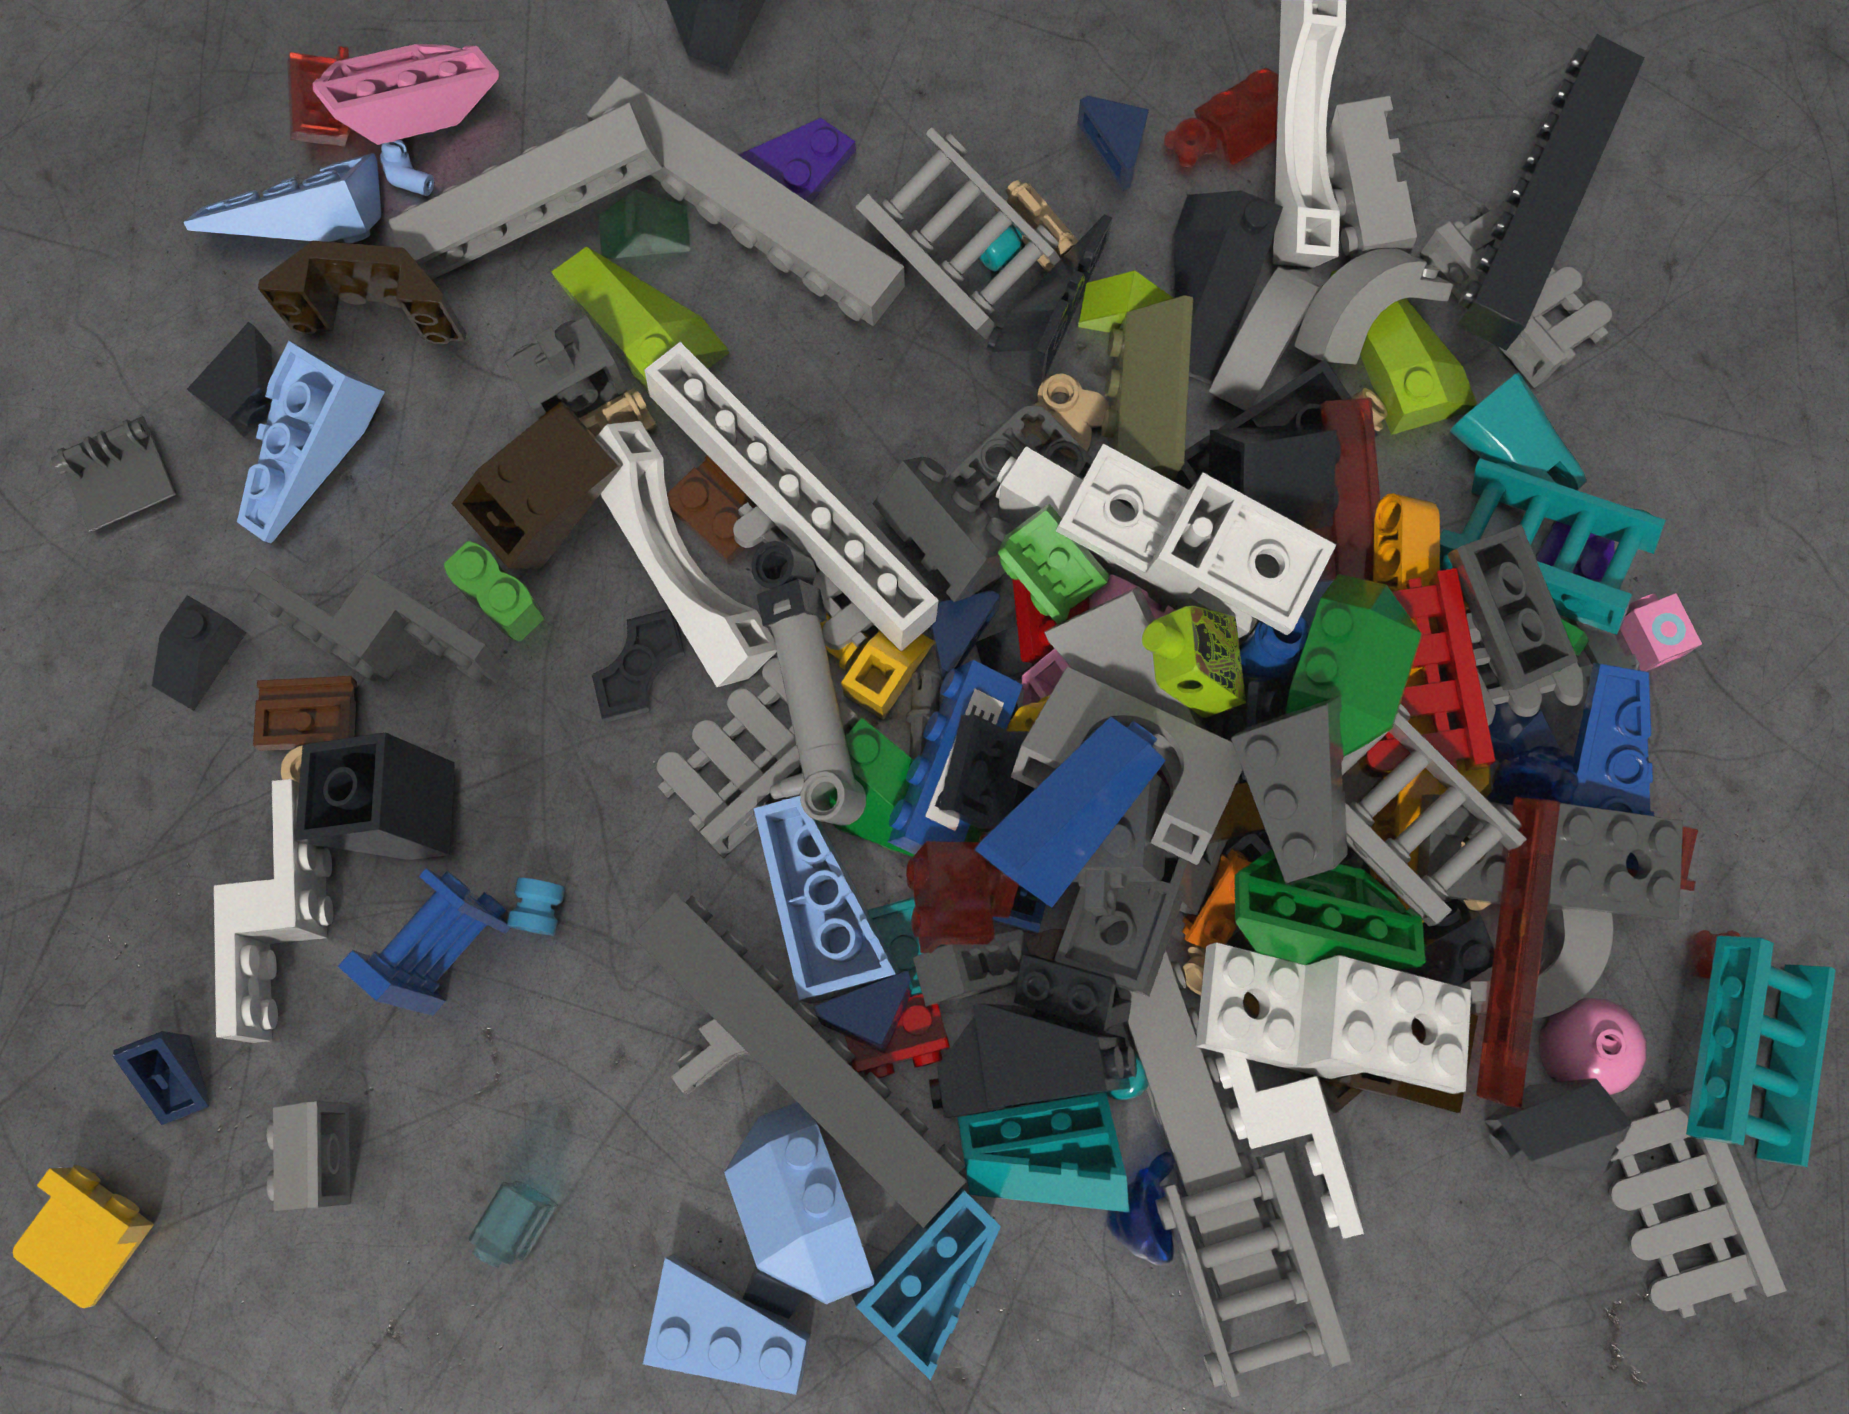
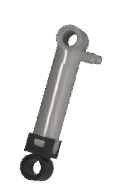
(794, 615)

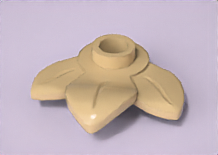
(1076, 416)

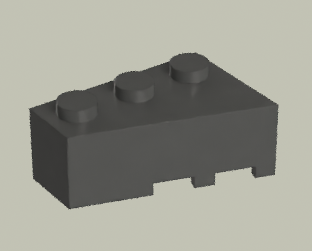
(945, 525)
(1298, 786)

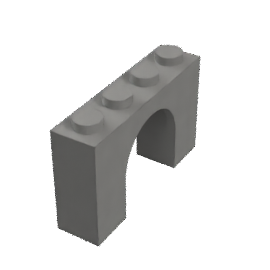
(1197, 763)

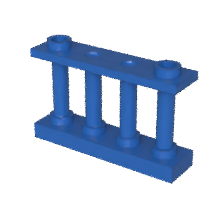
(426, 946)

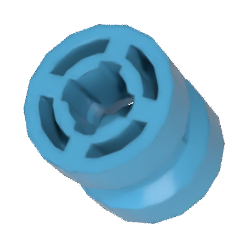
(535, 910)

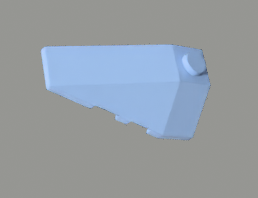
(324, 208)
(310, 428)

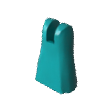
(1516, 432)

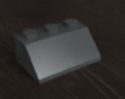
(1512, 608)

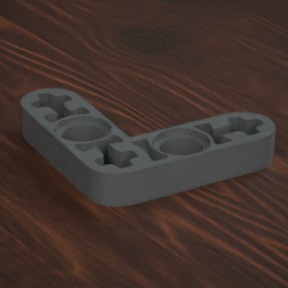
(1011, 438)

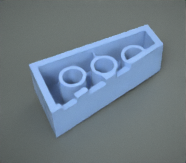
(821, 914)

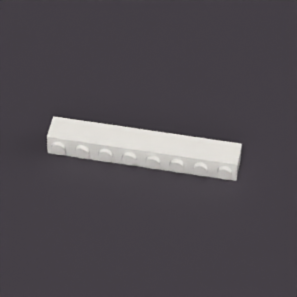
(792, 497)

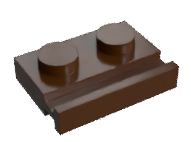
(709, 506)
(303, 711)

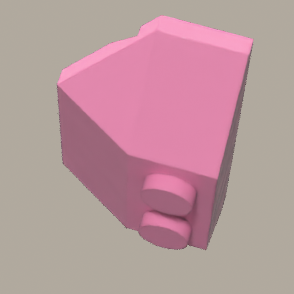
(406, 89)

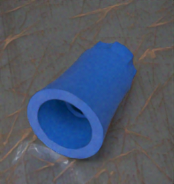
(1272, 652)

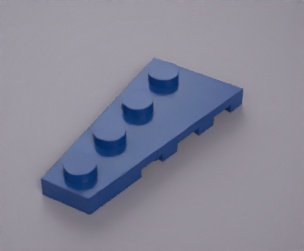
(1614, 744)

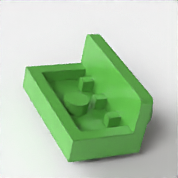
(1050, 565)

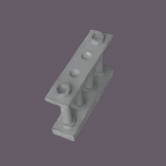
(918, 245)
(1391, 857)
(1303, 1284)

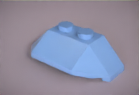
(796, 1207)

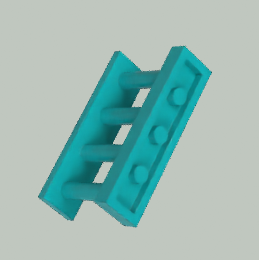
(1574, 596)
(1731, 1044)

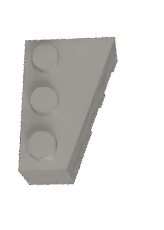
(1364, 179)

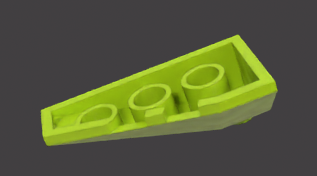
(634, 315)
(1413, 370)

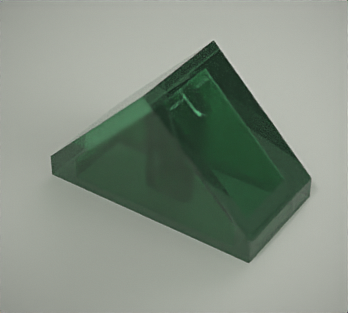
(643, 226)

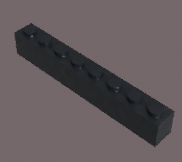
(1550, 192)

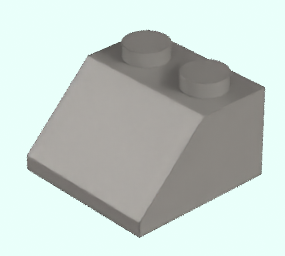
(309, 1155)

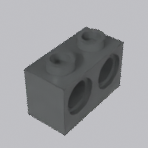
(970, 969)

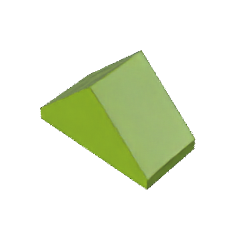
(1112, 297)

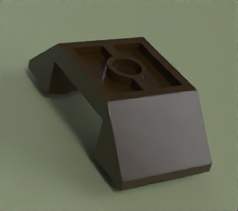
(312, 280)

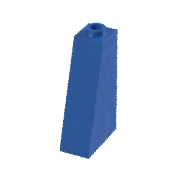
(1073, 810)

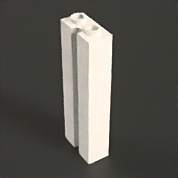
(1036, 481)

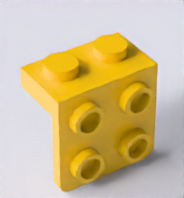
(80, 1235)

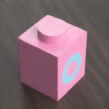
(1658, 631)

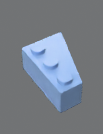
(718, 1335)

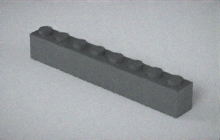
(800, 1059)

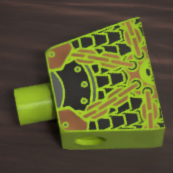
(1197, 659)

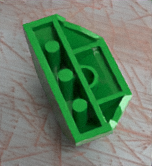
(1359, 650)
(1326, 917)

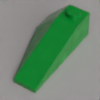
(882, 773)

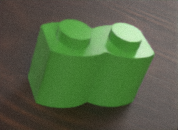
(494, 591)

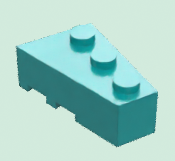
(1047, 1154)

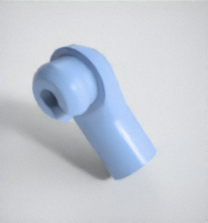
(400, 171)

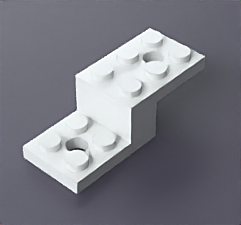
(1197, 539)
(267, 913)
(1335, 1018)
(1288, 1113)

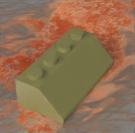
(1150, 385)

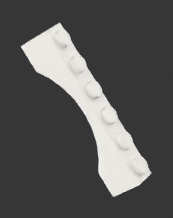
(1307, 57)
(721, 630)

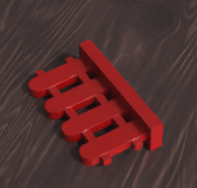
(1436, 698)

